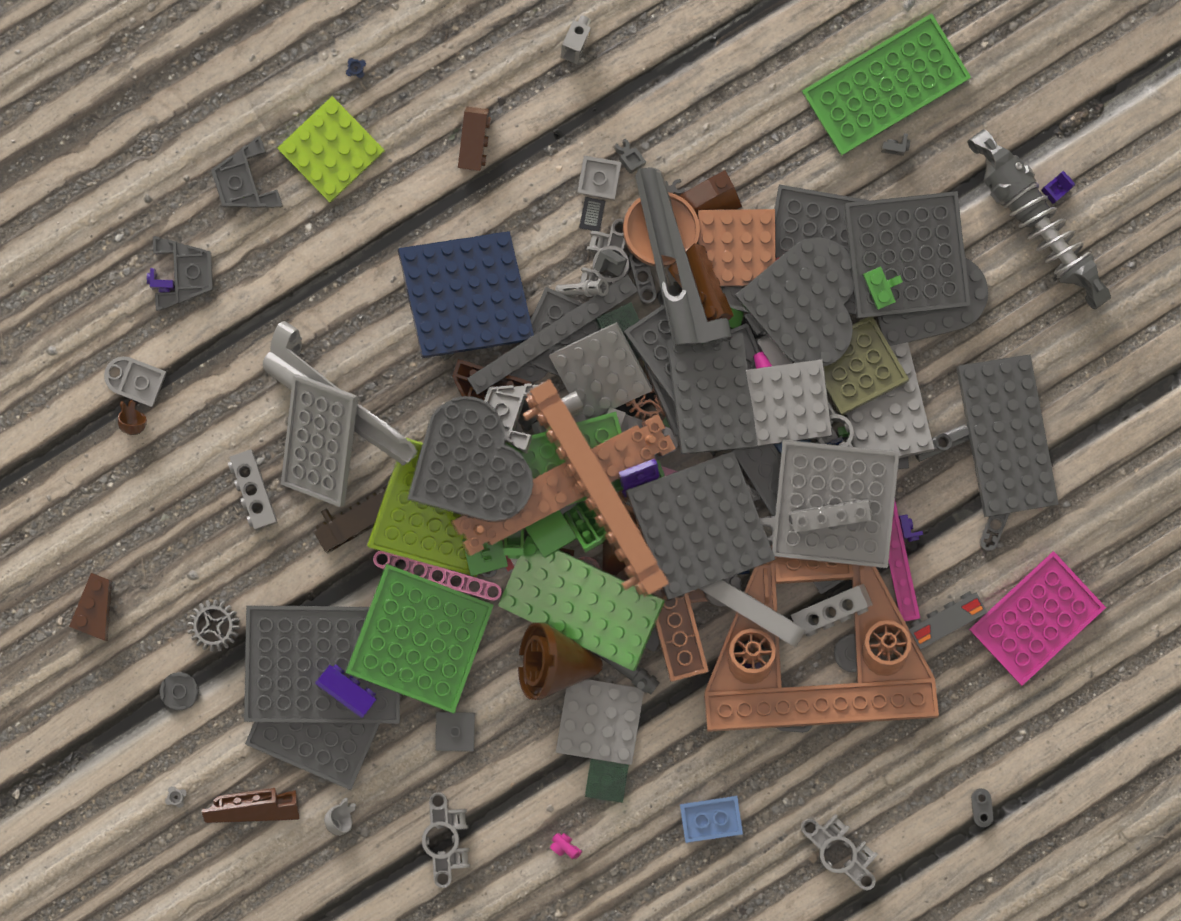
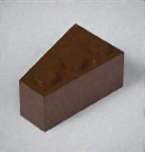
(94, 608)

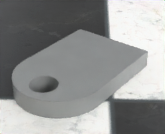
(136, 380)

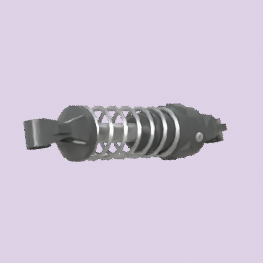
(1017, 189)

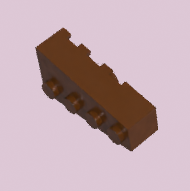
(708, 285)

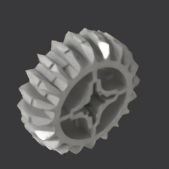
(228, 616)

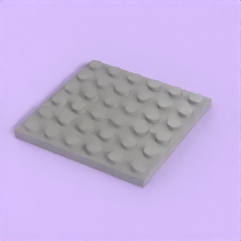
(832, 475)

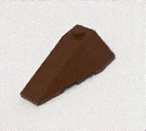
(713, 194)

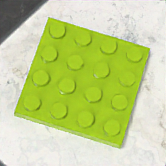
(331, 149)

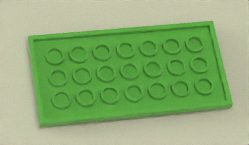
(886, 84)
(582, 604)

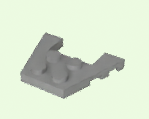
(508, 404)

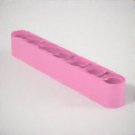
(447, 576)

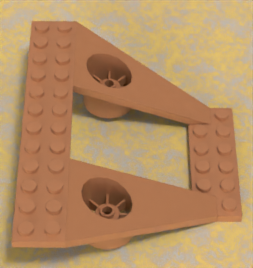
(883, 691)

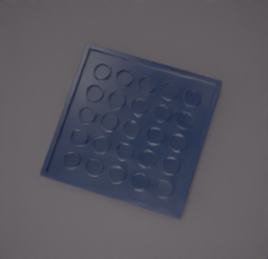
(465, 294)

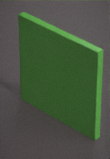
(551, 533)
(488, 559)

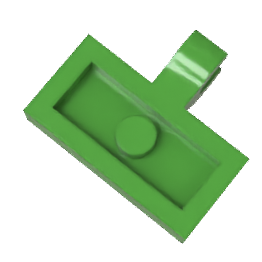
(880, 287)

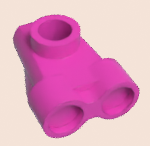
(562, 844)

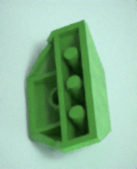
(585, 527)

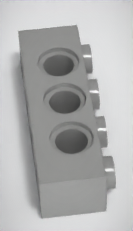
(236, 464)
(831, 515)
(858, 596)

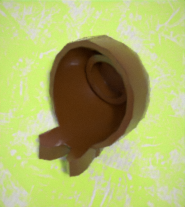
(130, 420)

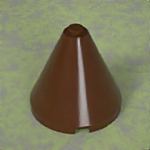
(553, 662)

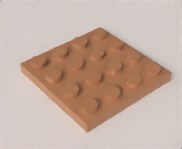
(738, 243)

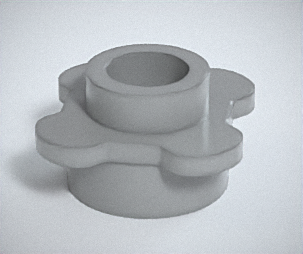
(171, 800)

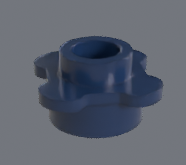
(355, 62)

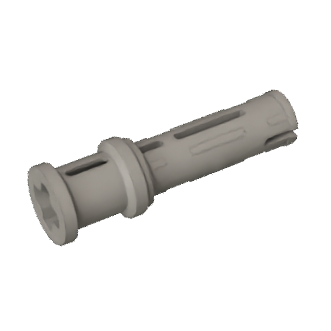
(594, 285)

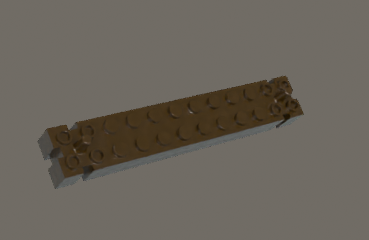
(360, 518)

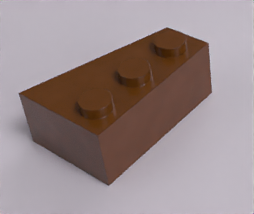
(474, 138)

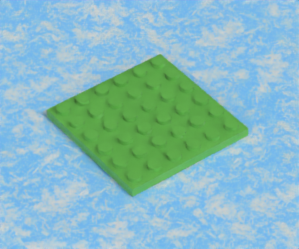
(419, 638)

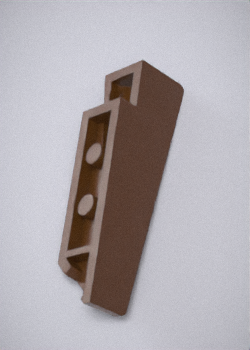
(253, 806)

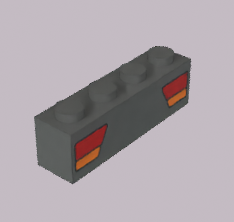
(948, 620)

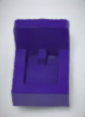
(1058, 187)
(162, 286)

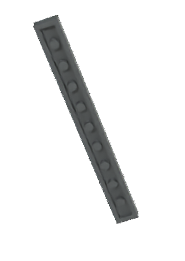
(551, 335)

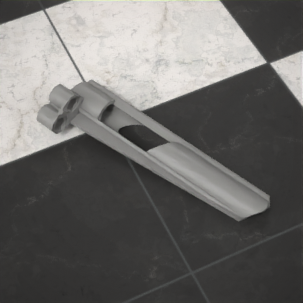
(284, 363)

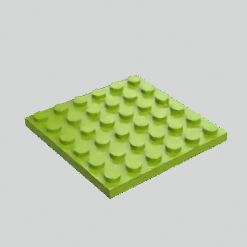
(415, 528)

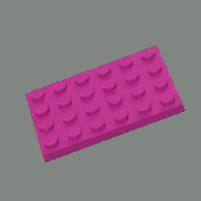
(1037, 618)

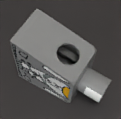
(576, 40)

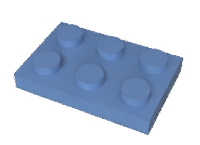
(711, 819)

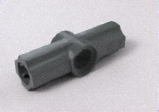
(953, 438)

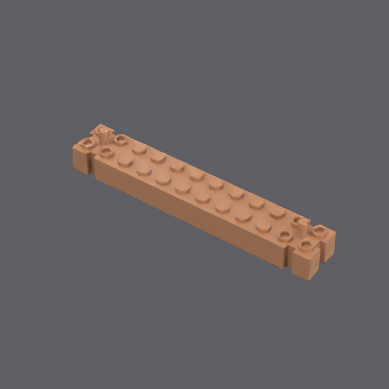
(557, 489)
(598, 490)

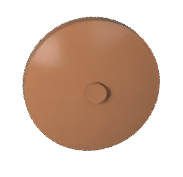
(637, 236)

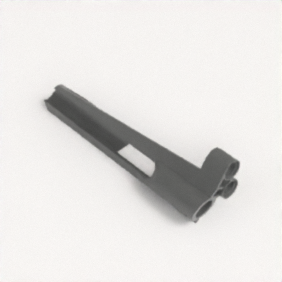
(685, 311)

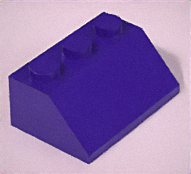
(346, 690)

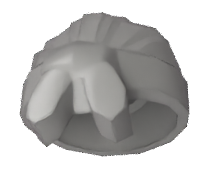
(338, 818)

